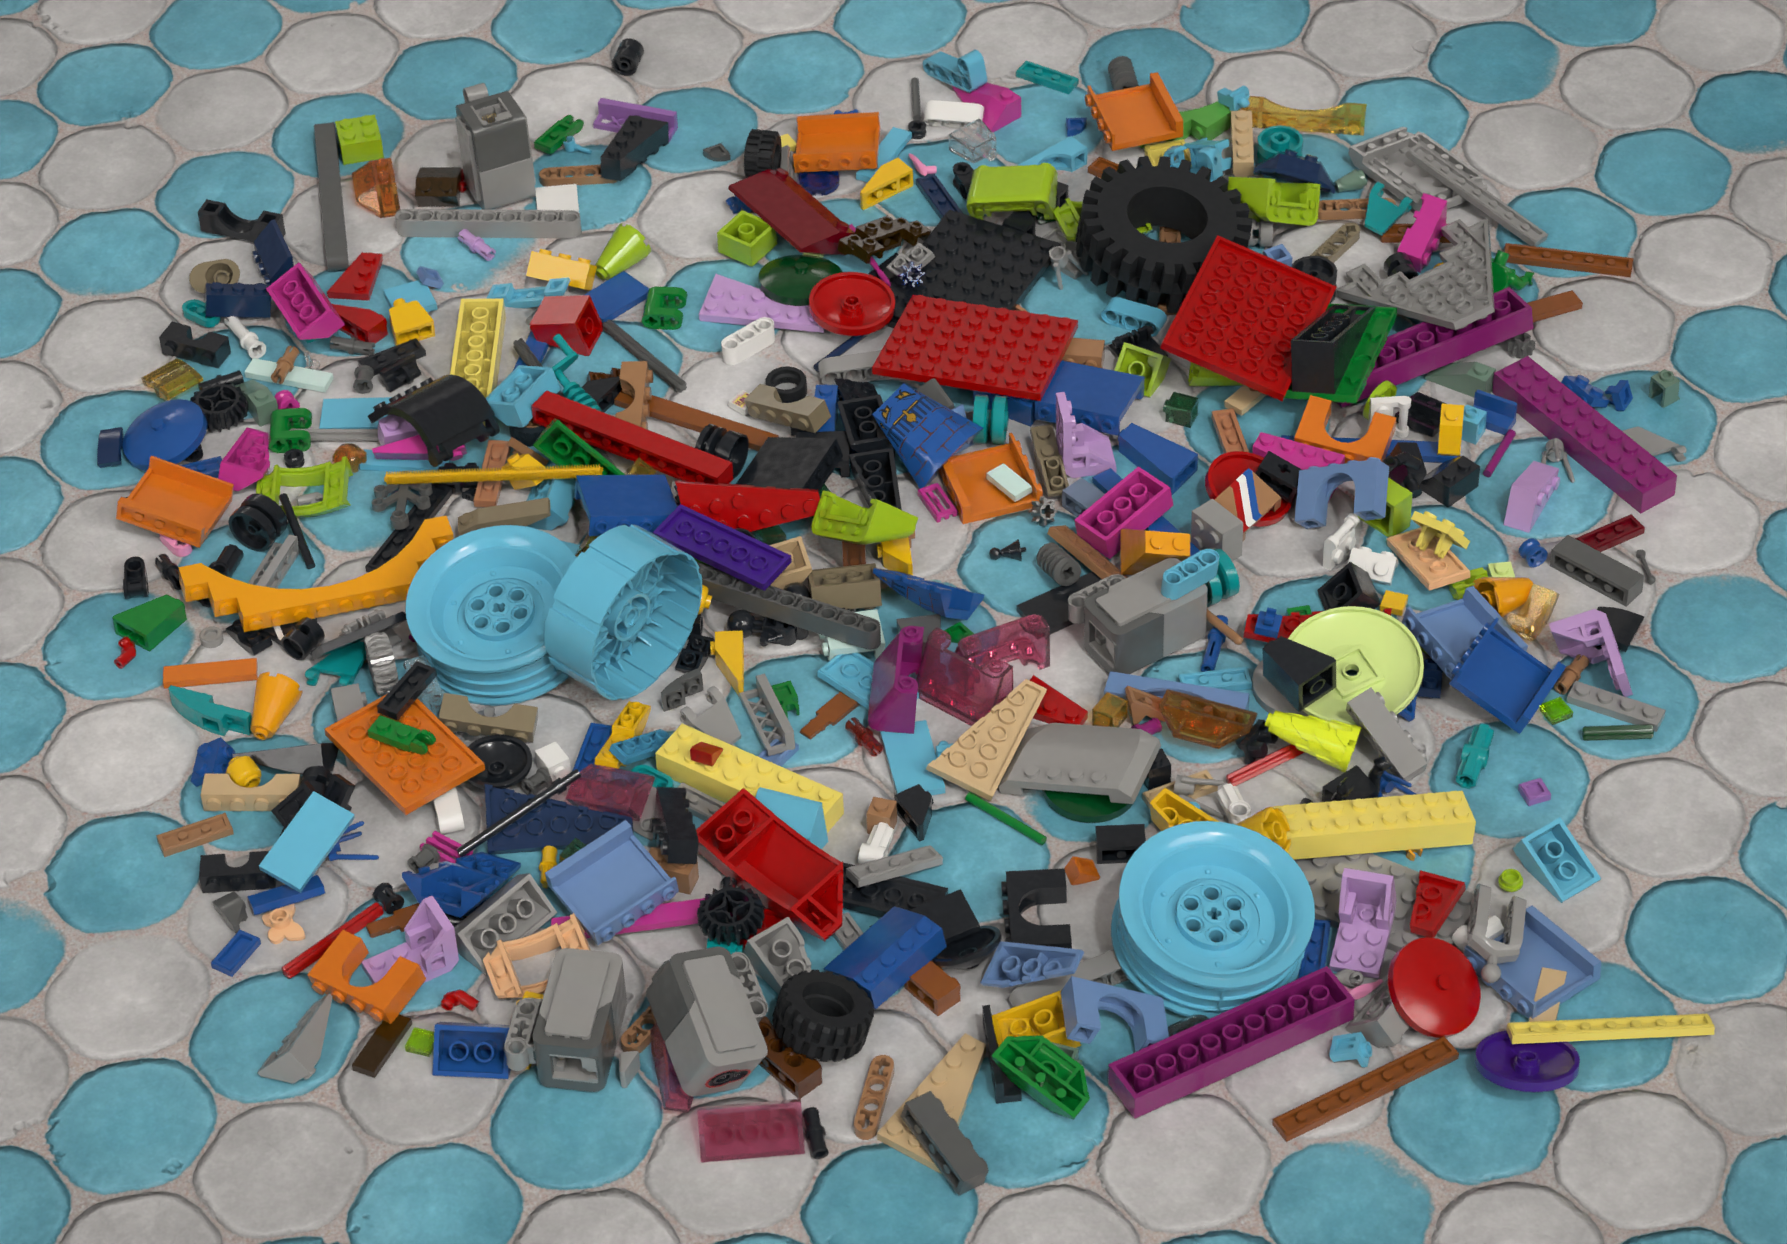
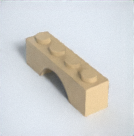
(1242, 143)
(222, 794)

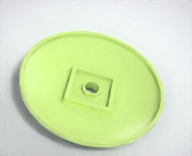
(1371, 644)

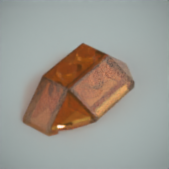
(377, 187)
(1204, 720)

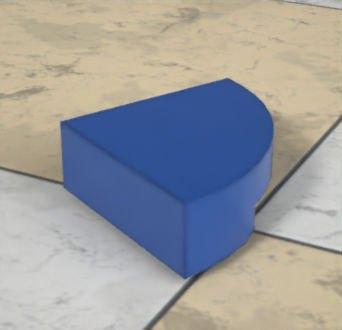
(1075, 126)

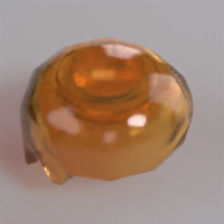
(354, 454)

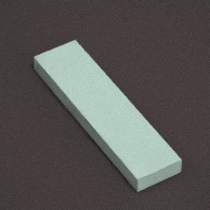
(298, 377)

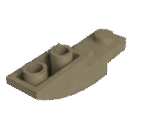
(1048, 460)

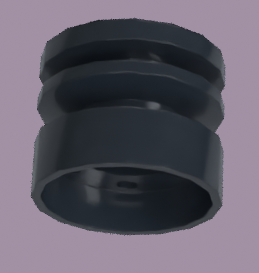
(726, 445)

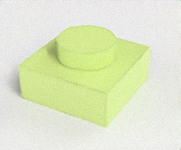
(1501, 569)

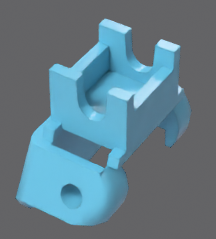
(1202, 153)

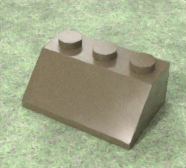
(846, 586)

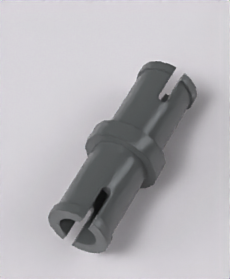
(352, 345)

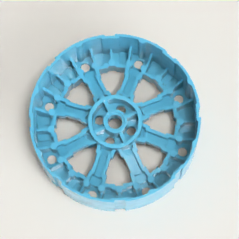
(623, 612)

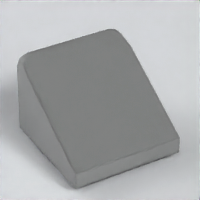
(629, 1066)

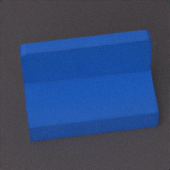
(1500, 411)

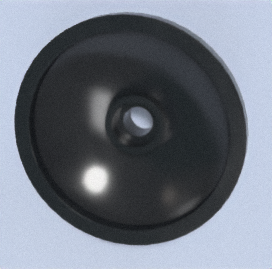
(505, 761)
(969, 950)

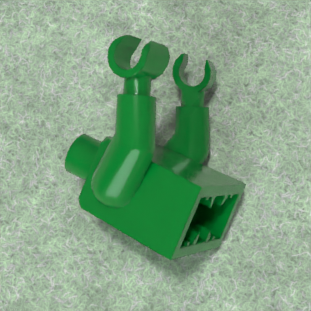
(1505, 277)

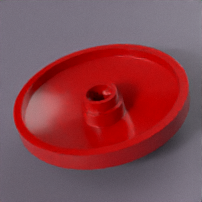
(852, 303)
(1227, 469)
(1434, 987)

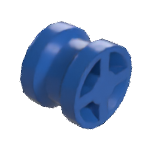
(1533, 552)

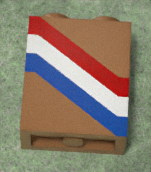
(1249, 499)

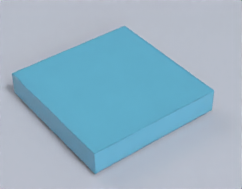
(410, 292)

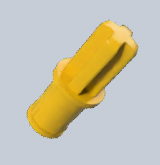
(549, 858)

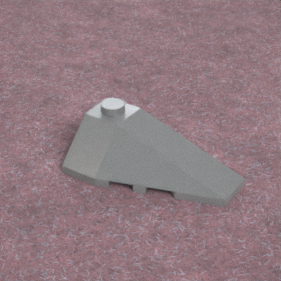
(778, 953)
(301, 1047)

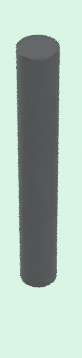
(915, 99)

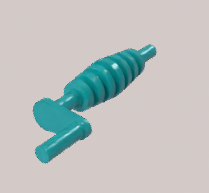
(571, 389)

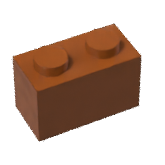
(934, 988)

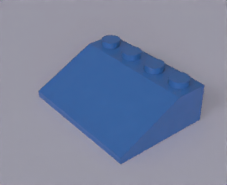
(889, 953)

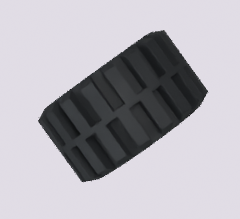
(762, 151)

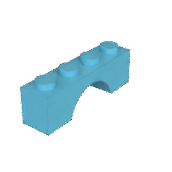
(1065, 155)

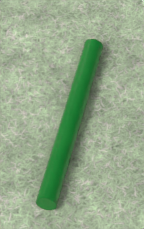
(1006, 818)

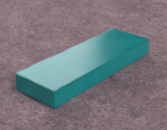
(1047, 77)

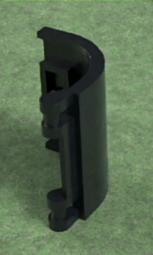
(444, 414)

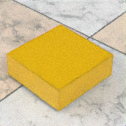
(1394, 600)

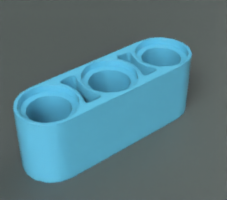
(1133, 315)
(1190, 574)

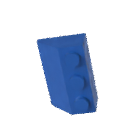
(470, 1050)

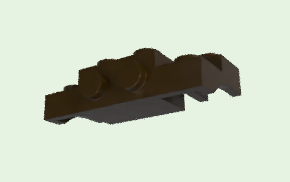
(880, 236)

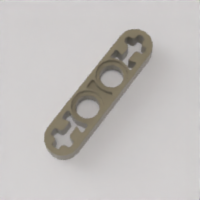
(1346, 234)

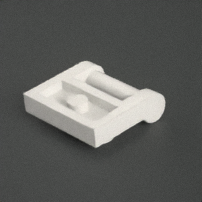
(1385, 406)
(1340, 542)

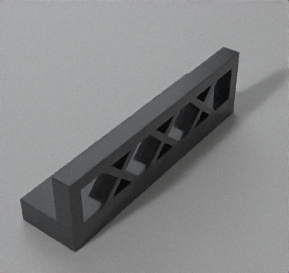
(1004, 1089)

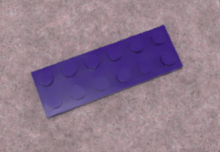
(723, 547)

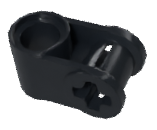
(963, 177)
(135, 578)

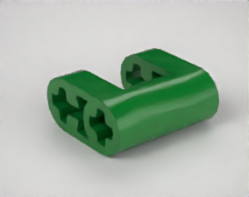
(658, 307)
(281, 433)

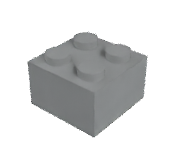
(1216, 528)

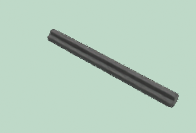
(644, 355)

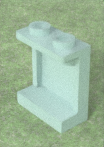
(835, 647)

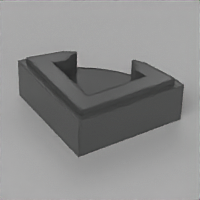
(717, 153)

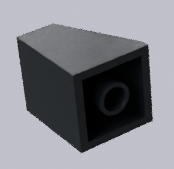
(1298, 671)

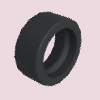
(788, 375)

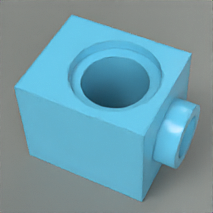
(1473, 424)

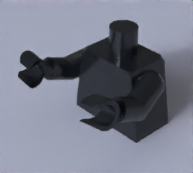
(1406, 467)
(1355, 783)

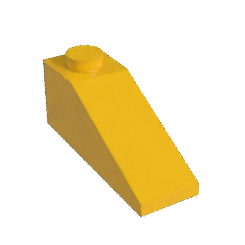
(886, 182)
(730, 657)

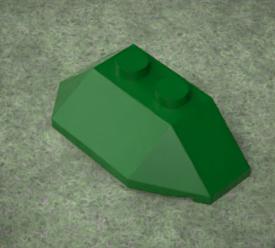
(1044, 1073)

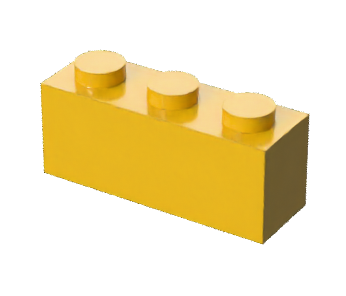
(547, 267)

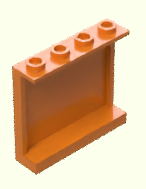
(1136, 114)
(837, 142)
(974, 494)
(176, 502)

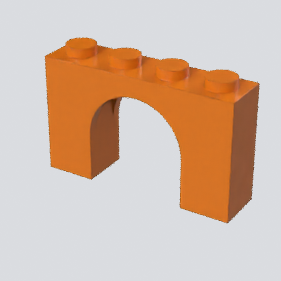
(1373, 444)
(380, 1000)

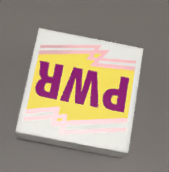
(738, 404)

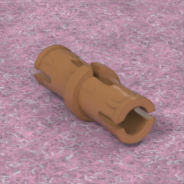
(285, 364)
(1571, 674)

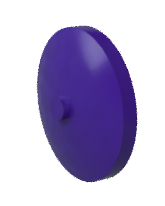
(1528, 1065)

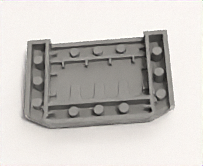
(1386, 162)
(1082, 761)

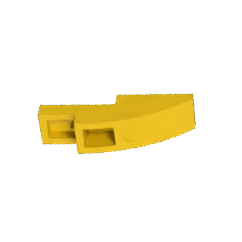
(626, 726)

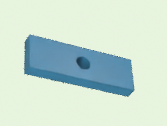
(639, 746)

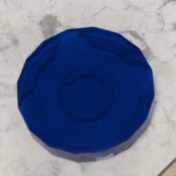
(819, 182)

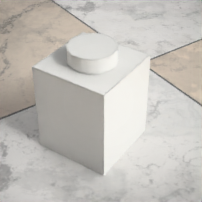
(553, 761)

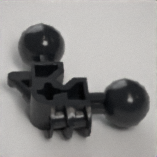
(772, 630)

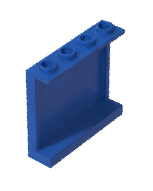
(1096, 395)
(624, 501)
(1504, 678)

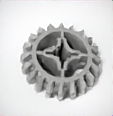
(381, 662)

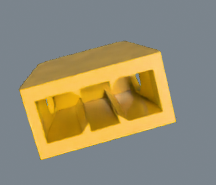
(410, 321)

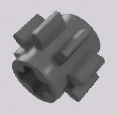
(1521, 345)
(1049, 511)

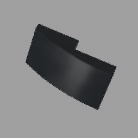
(251, 641)
(695, 654)

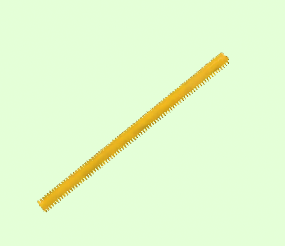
(490, 475)

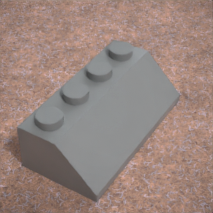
(507, 915)
(1379, 1020)

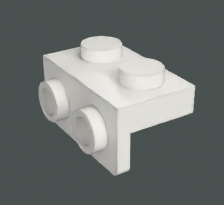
(1379, 566)

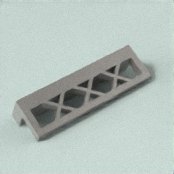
(277, 564)
(775, 717)

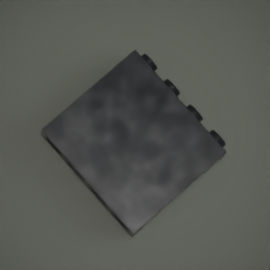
(793, 463)

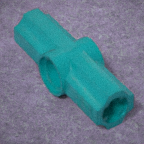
(1474, 756)

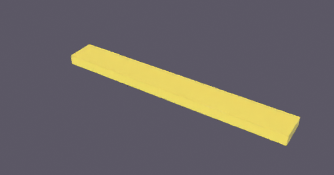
(1610, 1028)

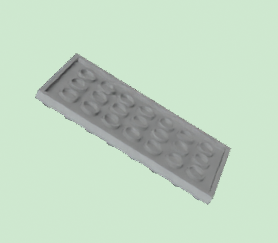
(1325, 880)

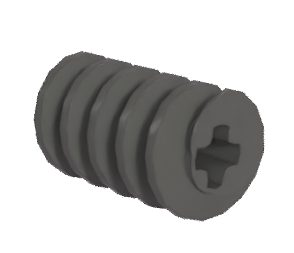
(1122, 73)
(1058, 564)

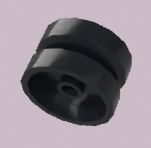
(1319, 268)
(258, 522)

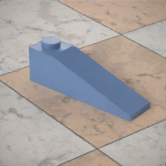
(1028, 963)

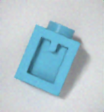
(1351, 1047)

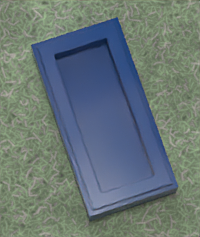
(235, 953)

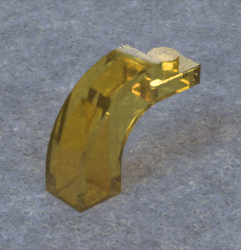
(1535, 613)

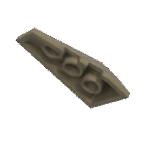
(516, 513)

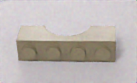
(806, 414)
(459, 716)

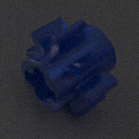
(914, 269)

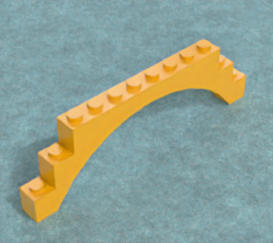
(270, 607)

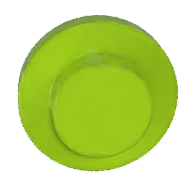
(1510, 880)

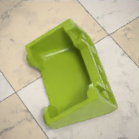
(1013, 190)
(1279, 201)
(860, 525)

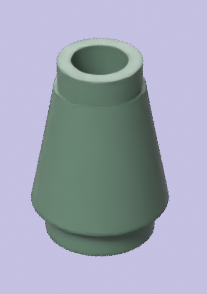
(1352, 181)

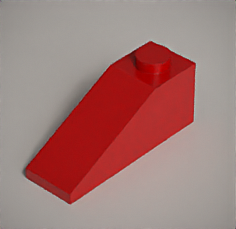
(362, 323)

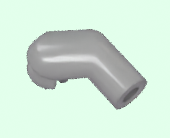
(309, 498)
(1350, 977)

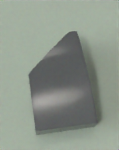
(232, 909)

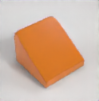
(1081, 871)

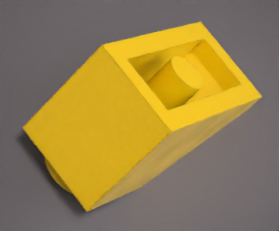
(1450, 429)
(523, 460)
(896, 555)

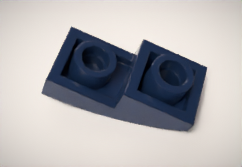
(110, 447)
(1431, 681)

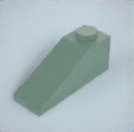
(1464, 377)
(260, 401)

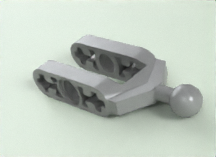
(1490, 949)

